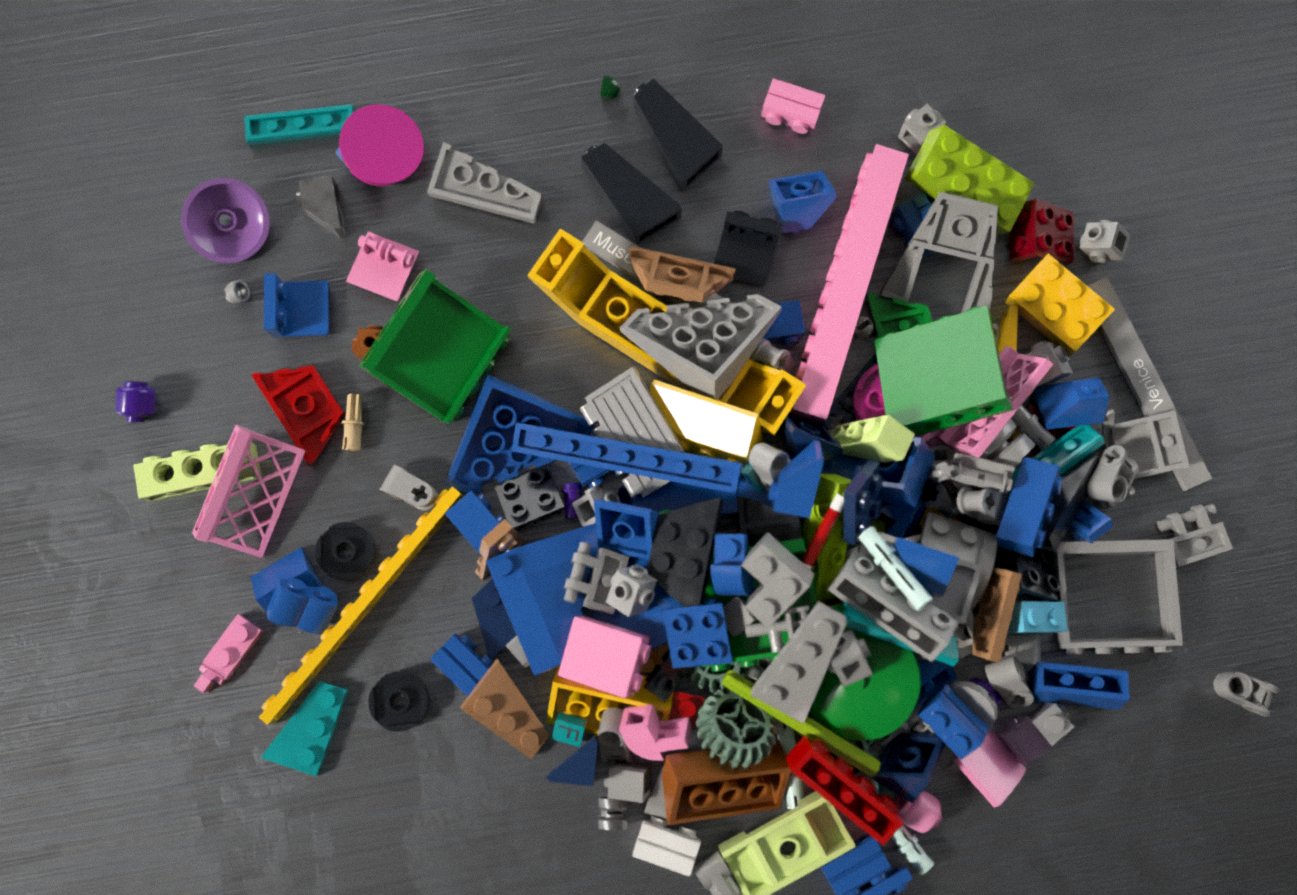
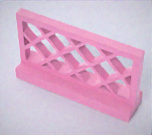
(1014, 368)
(223, 485)

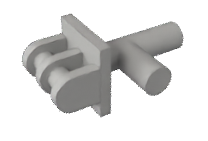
(774, 631)

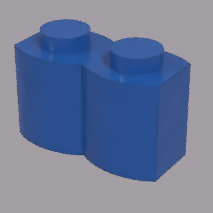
(302, 606)

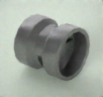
(612, 820)

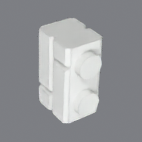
(667, 846)

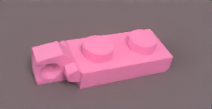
(228, 653)

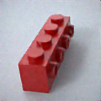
(844, 790)

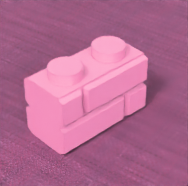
(792, 106)

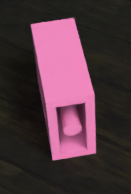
(605, 656)

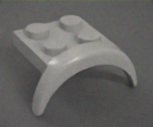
(1150, 441)
(963, 542)

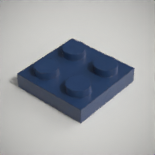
(862, 501)

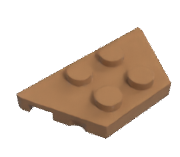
(678, 275)

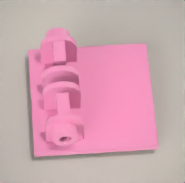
(382, 266)

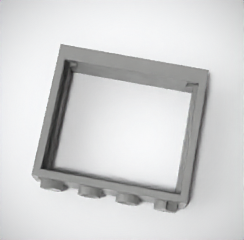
(1167, 594)

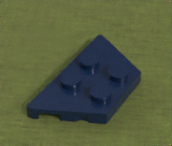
(493, 619)

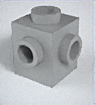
(918, 125)
(1104, 241)
(1056, 355)
(585, 505)
(631, 590)
(850, 659)

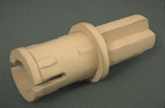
(353, 423)

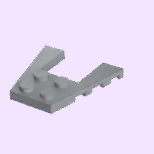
(955, 228)

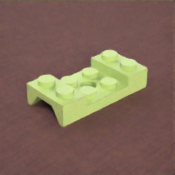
(757, 856)

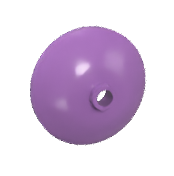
(225, 242)

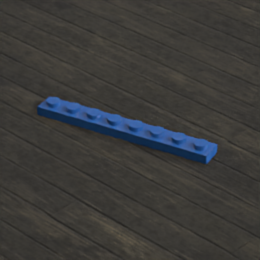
(628, 457)

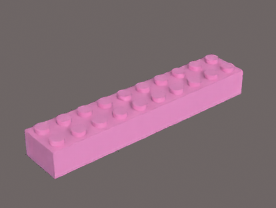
(849, 281)

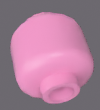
(922, 813)

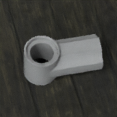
(716, 876)

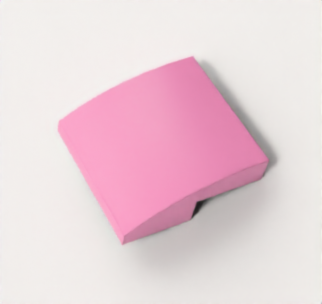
(992, 769)

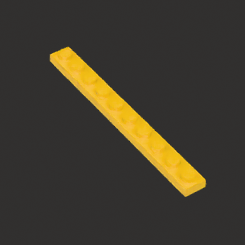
(355, 612)

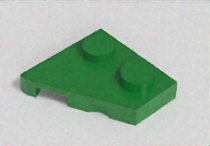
(895, 314)

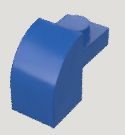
(728, 573)

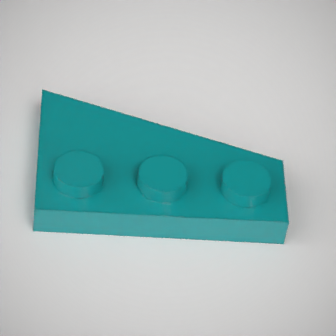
(309, 731)

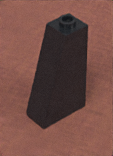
(679, 138)
(630, 195)
(1069, 500)

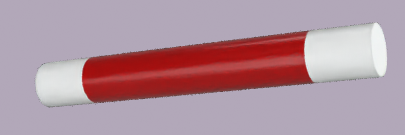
(823, 531)

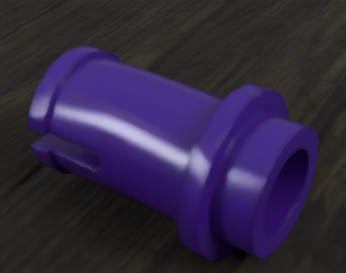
(572, 493)

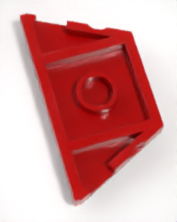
(302, 406)

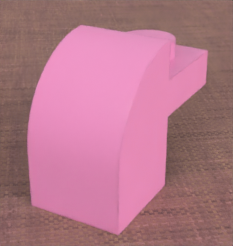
(650, 736)

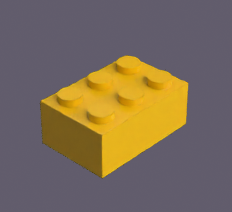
(1059, 305)

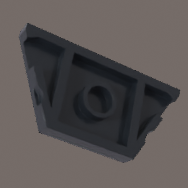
(759, 519)
(684, 550)

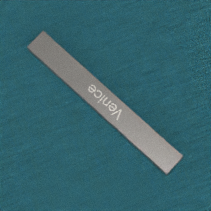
(1144, 379)

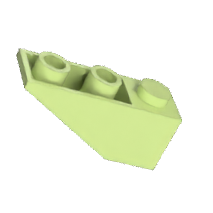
(874, 439)

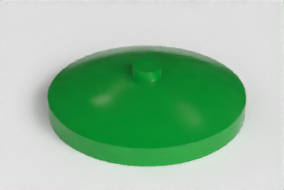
(875, 703)

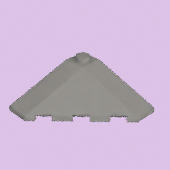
(704, 343)

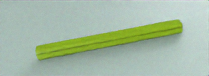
(811, 728)

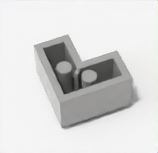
(781, 579)

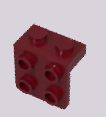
(1042, 231)

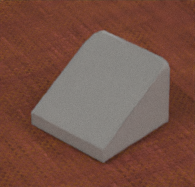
(738, 616)

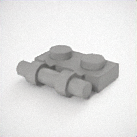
(1200, 543)
(599, 586)

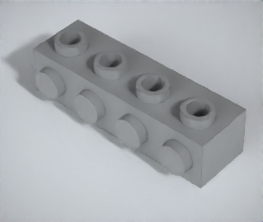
(879, 599)

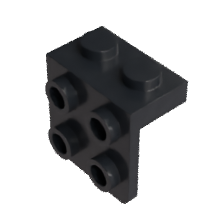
(748, 246)
(1036, 571)

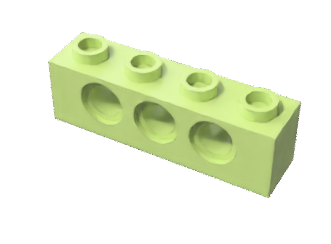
(151, 473)

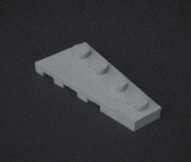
(472, 184)
(800, 666)

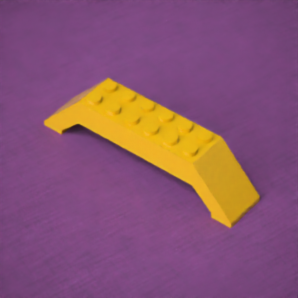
(605, 301)

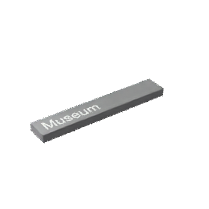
(615, 250)

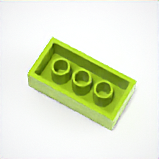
(963, 169)

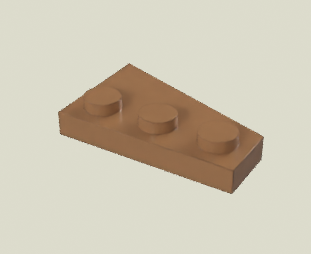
(496, 542)
(995, 614)
(505, 711)

